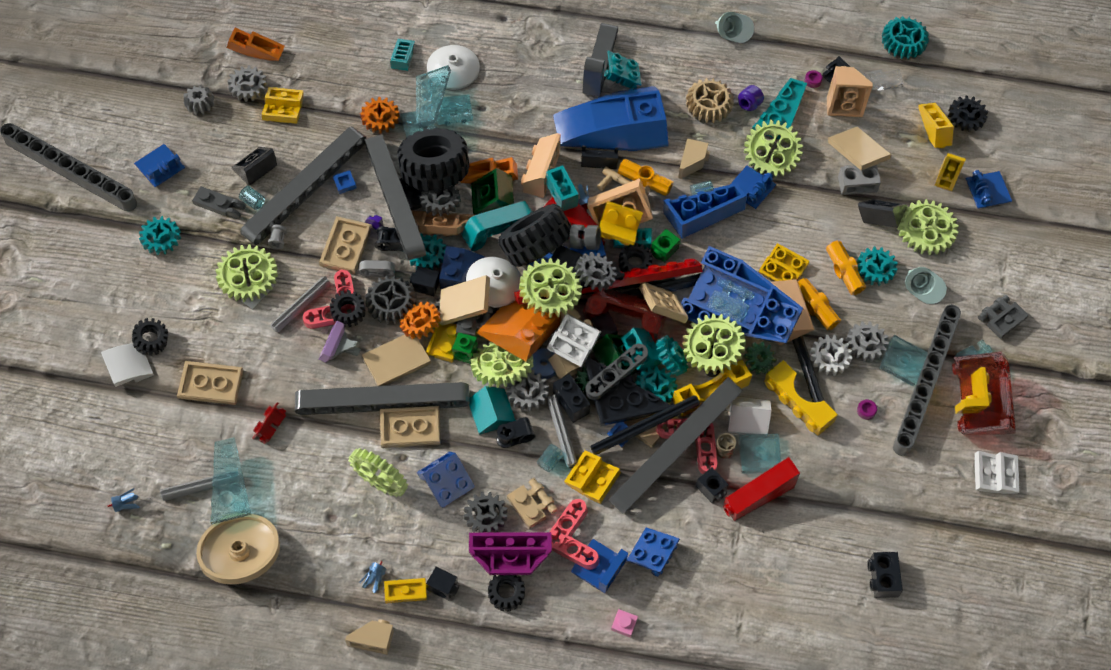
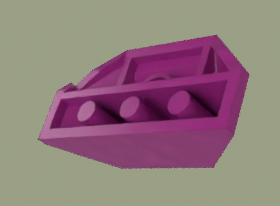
(510, 551)

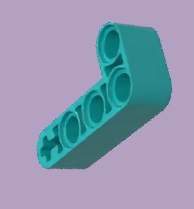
(492, 223)

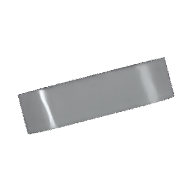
(374, 268)

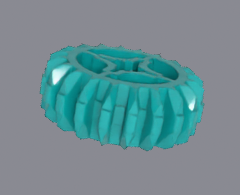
(903, 43)

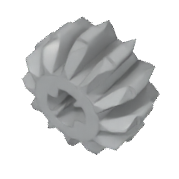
(198, 100)

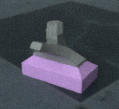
(338, 343)

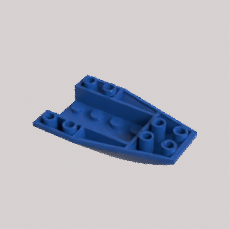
(621, 120)
(771, 311)

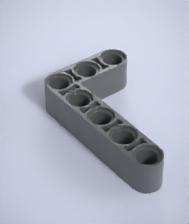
(598, 63)

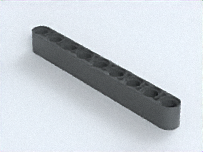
(68, 167)
(303, 185)
(395, 197)
(924, 386)
(381, 397)
(675, 445)

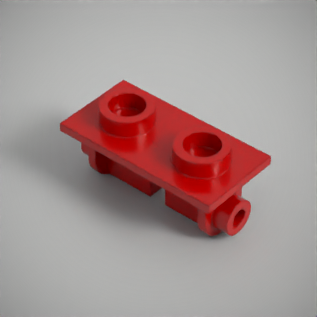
(272, 416)

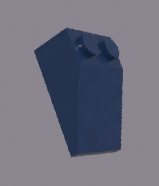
(456, 265)

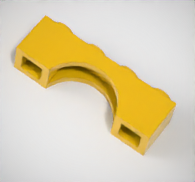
(739, 374)
(815, 415)

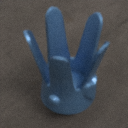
(583, 201)
(119, 502)
(376, 571)

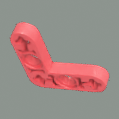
(324, 310)
(710, 439)
(566, 536)

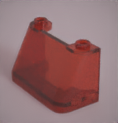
(605, 300)
(999, 415)

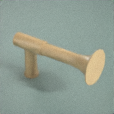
(612, 175)

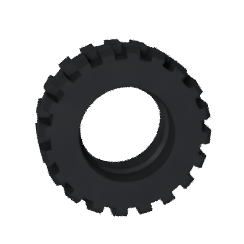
(433, 159)
(535, 235)

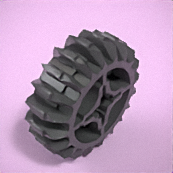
(382, 292)

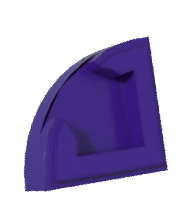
(376, 221)

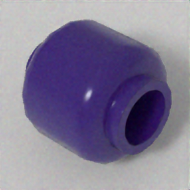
(750, 98)

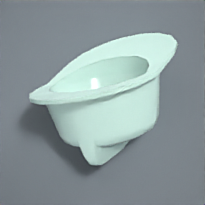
(735, 27)
(925, 285)

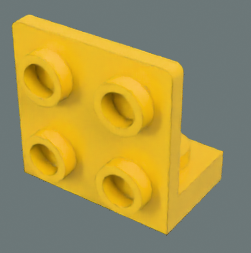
(620, 223)
(981, 397)

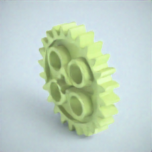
(787, 155)
(928, 227)
(229, 276)
(550, 287)
(696, 340)
(499, 366)
(368, 464)

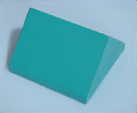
(490, 409)

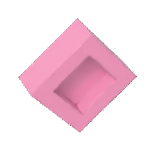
(624, 623)

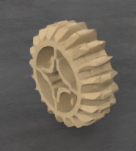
(707, 105)

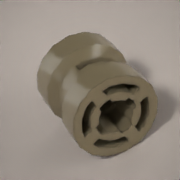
(728, 442)

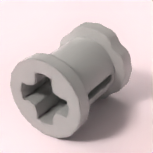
(277, 236)

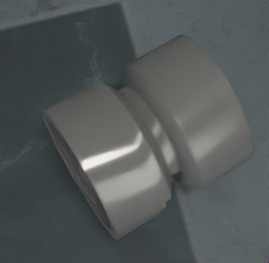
(585, 237)

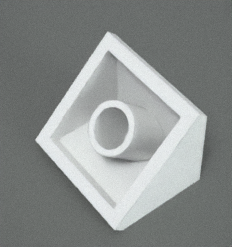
(749, 416)

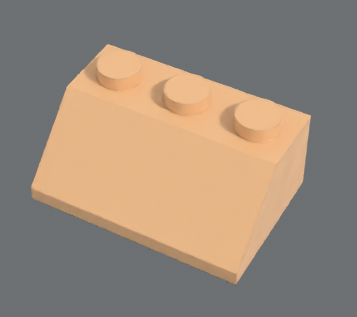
(848, 93)
(544, 159)
(628, 195)
(804, 323)

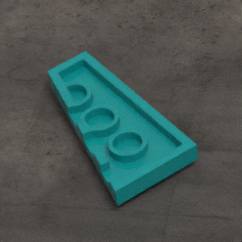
(784, 106)

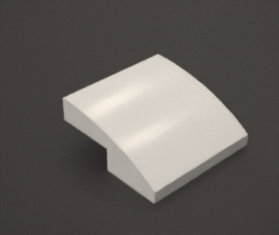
(574, 340)
(126, 364)
(996, 473)

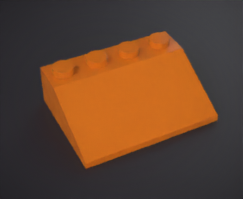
(519, 329)

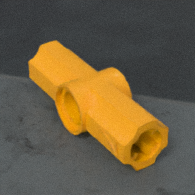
(655, 181)
(846, 267)
(818, 305)

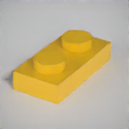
(405, 590)

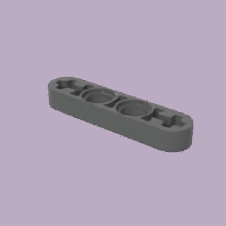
(614, 369)

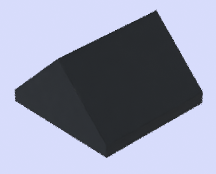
(255, 165)
(882, 212)

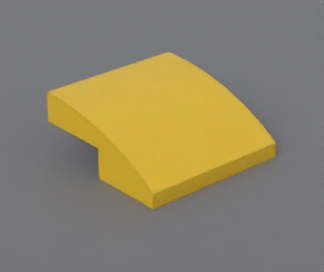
(282, 105)
(592, 477)

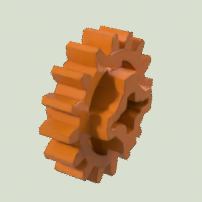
(388, 116)
(420, 320)

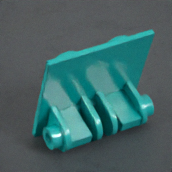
(623, 71)

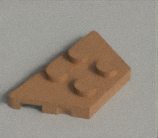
(446, 225)

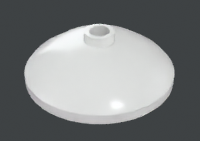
(463, 68)
(502, 286)

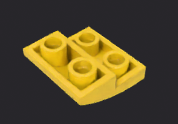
(783, 264)

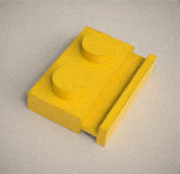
(442, 342)

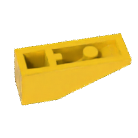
(937, 125)
(949, 171)

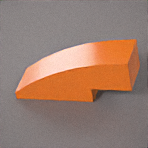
(255, 45)
(482, 167)

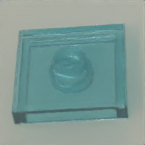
(903, 360)
(759, 452)

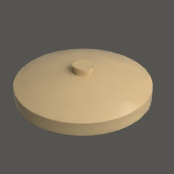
(238, 549)

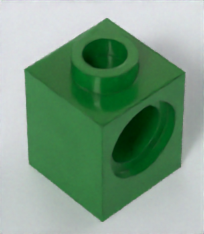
(666, 239)
(464, 347)

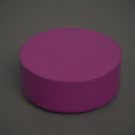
(813, 79)
(867, 409)

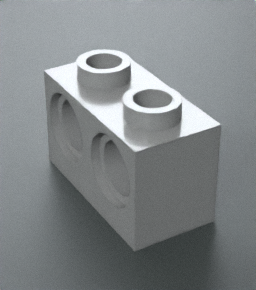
(860, 183)

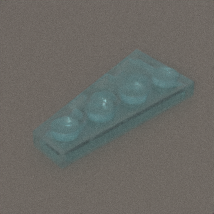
(430, 94)
(229, 489)

